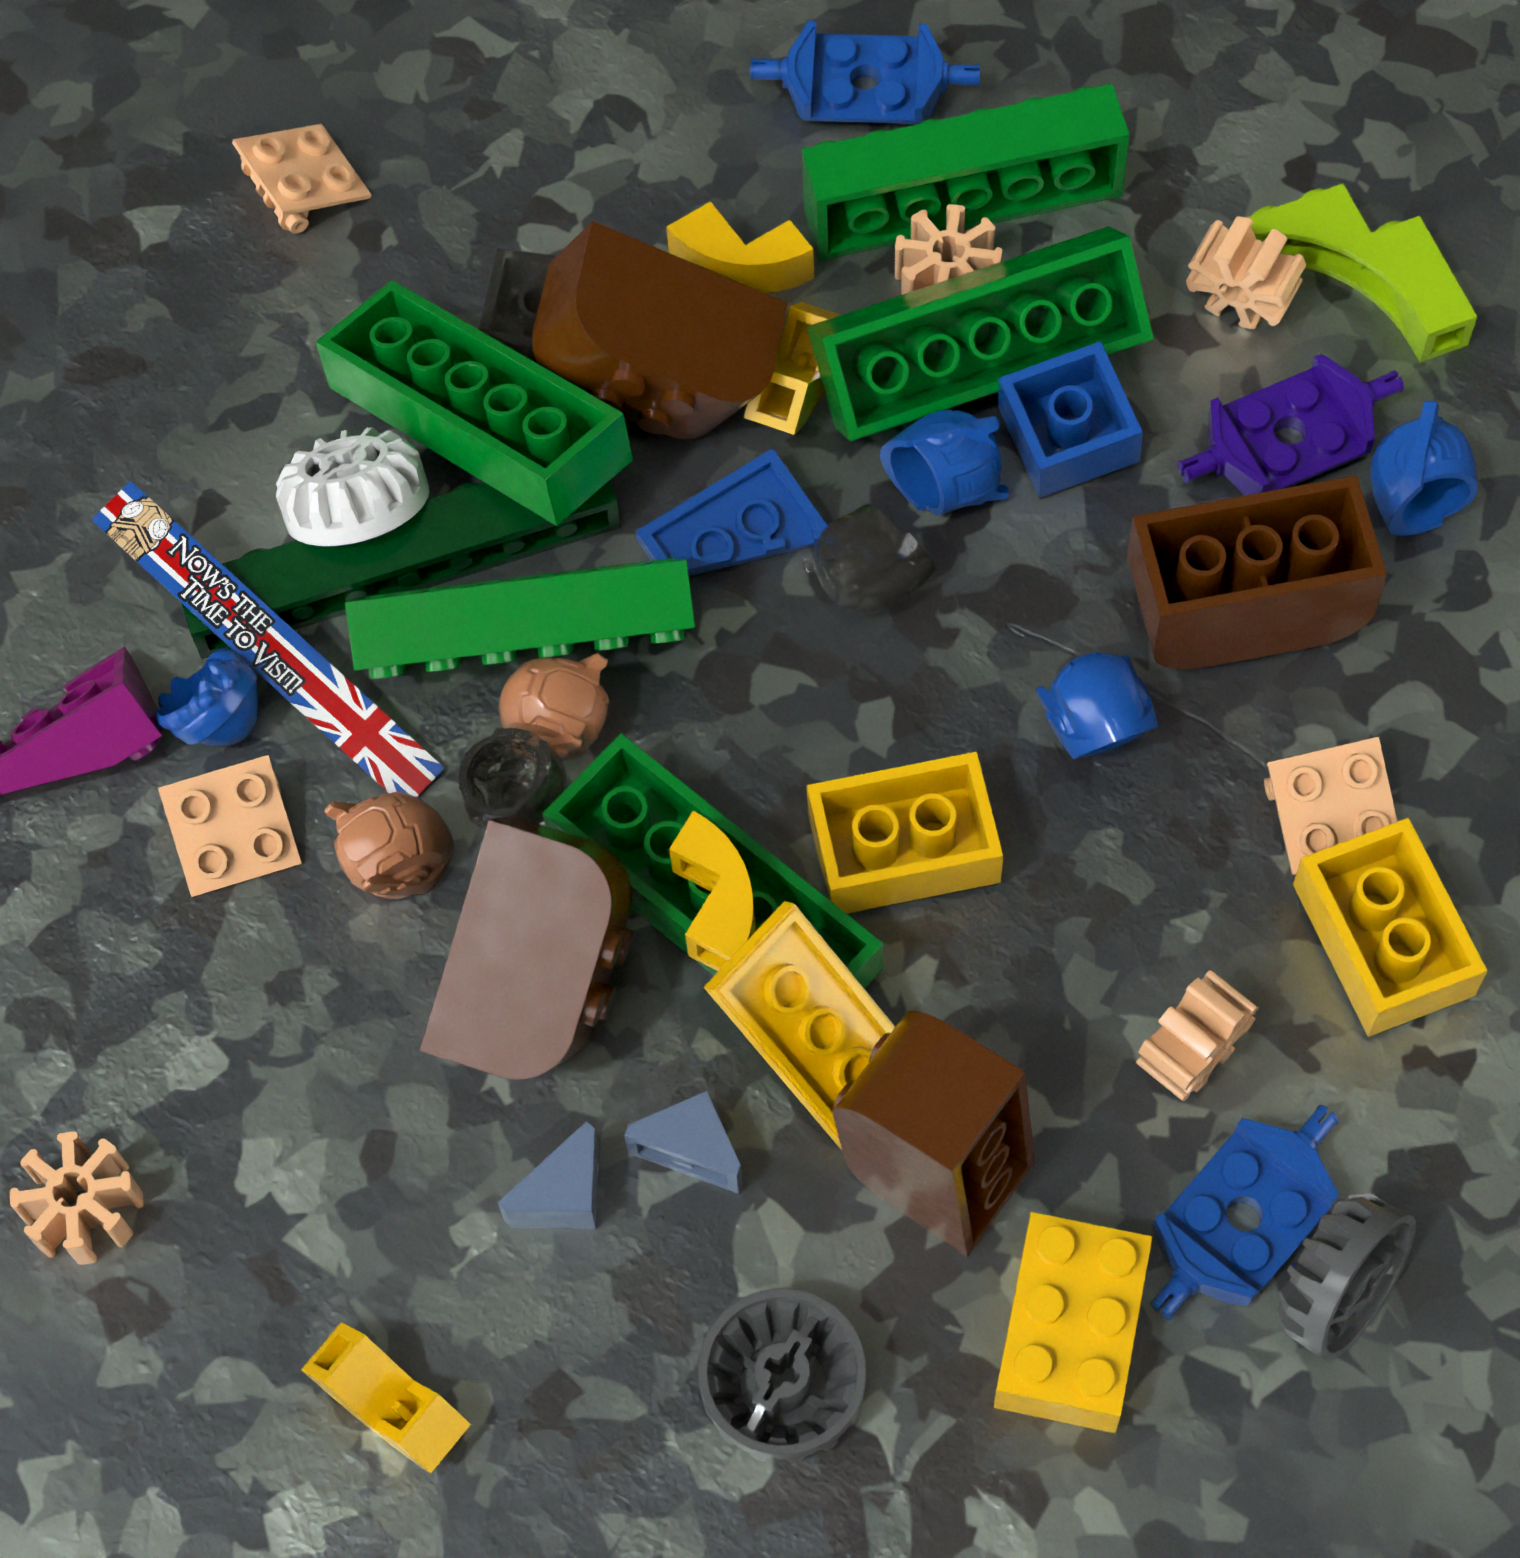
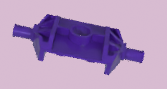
(1321, 403)

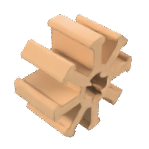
(945, 254)
(1245, 272)
(1196, 1035)
(50, 1204)

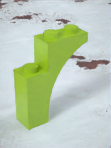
(1391, 266)

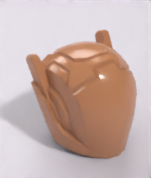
(557, 702)
(391, 844)

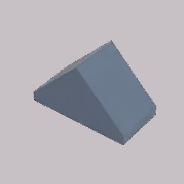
(688, 1141)
(560, 1189)

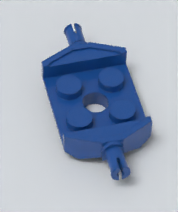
(825, 66)
(1257, 1167)

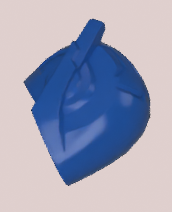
(946, 462)
(1422, 473)
(1098, 704)

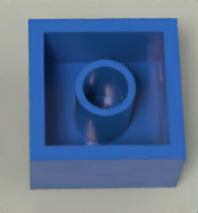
(1070, 419)

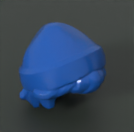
(213, 704)

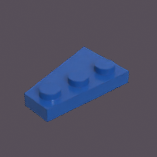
(736, 520)

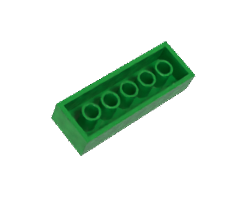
(990, 161)
(970, 330)
(475, 402)
(520, 614)
(637, 814)

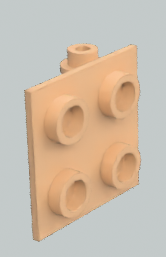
(299, 173)
(1330, 796)
(230, 825)

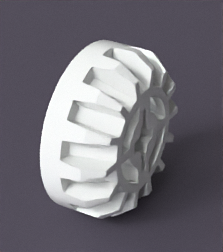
(351, 488)

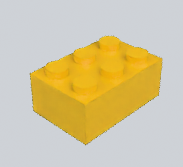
(905, 833)
(1389, 927)
(1073, 1322)

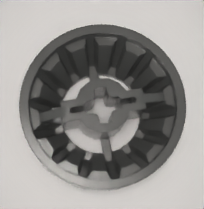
(1345, 1273)
(802, 1328)

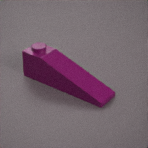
(91, 728)

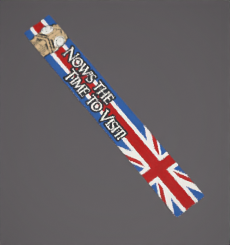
(266, 642)

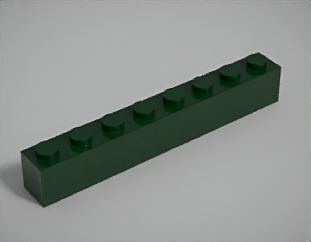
(442, 542)

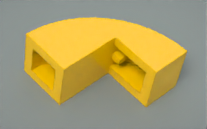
(766, 264)
(796, 377)
(727, 916)
(386, 1397)

